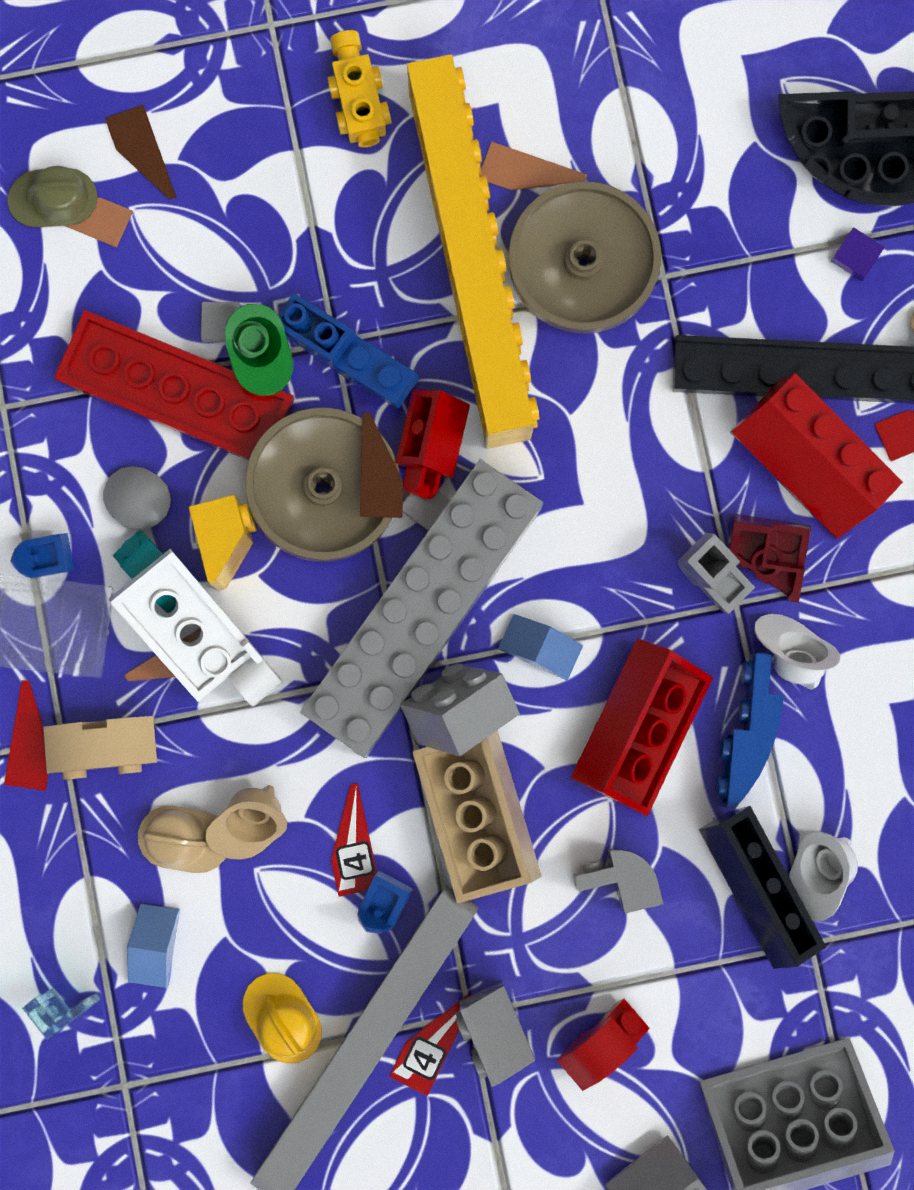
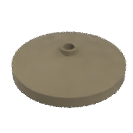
(587, 224)
(282, 482)

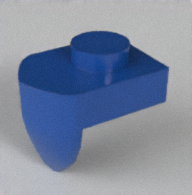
(43, 556)
(383, 903)

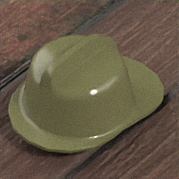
(52, 197)

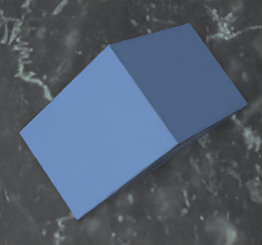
(541, 646)
(152, 945)

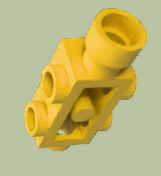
(357, 94)

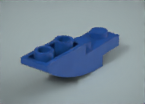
(346, 352)
(750, 748)

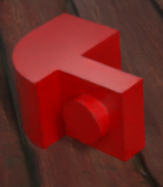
(605, 1046)

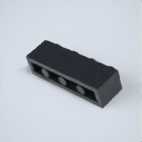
(762, 888)

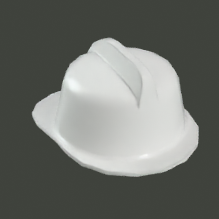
(797, 651)
(823, 872)

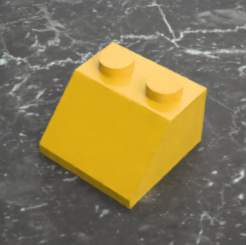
(223, 537)

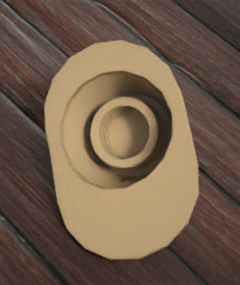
(247, 824)
(176, 839)

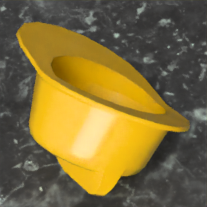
(282, 1018)

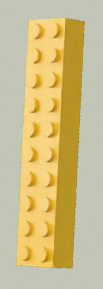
(469, 251)

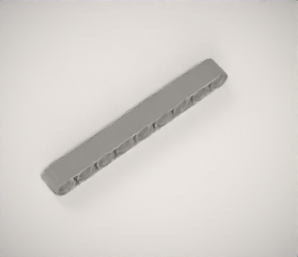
(365, 1043)

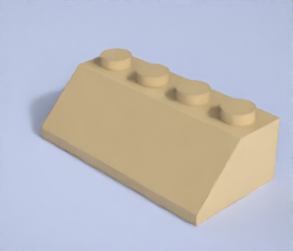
(477, 819)

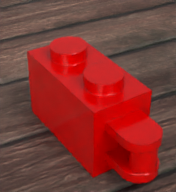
(431, 440)

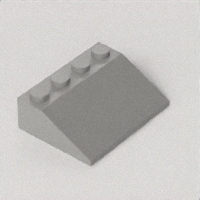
(797, 1120)

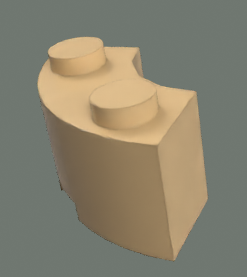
(100, 745)

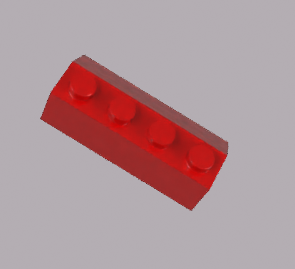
(816, 456)
(642, 726)

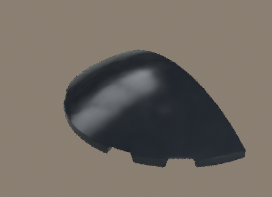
(855, 142)

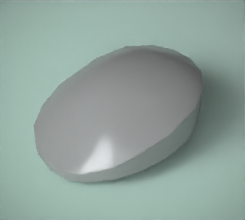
(137, 497)

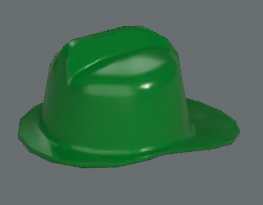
(258, 349)

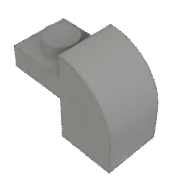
(715, 572)
(632, 875)

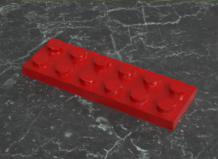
(168, 386)

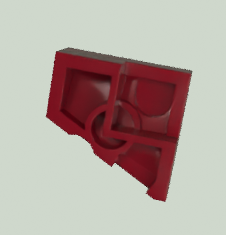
(772, 551)

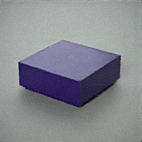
(857, 254)

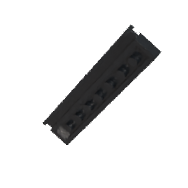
(828, 368)

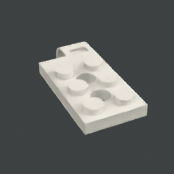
(219, 650)

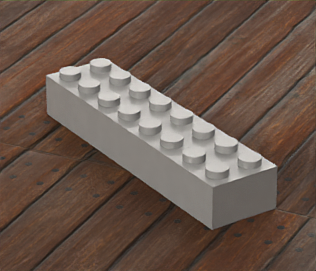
(422, 608)

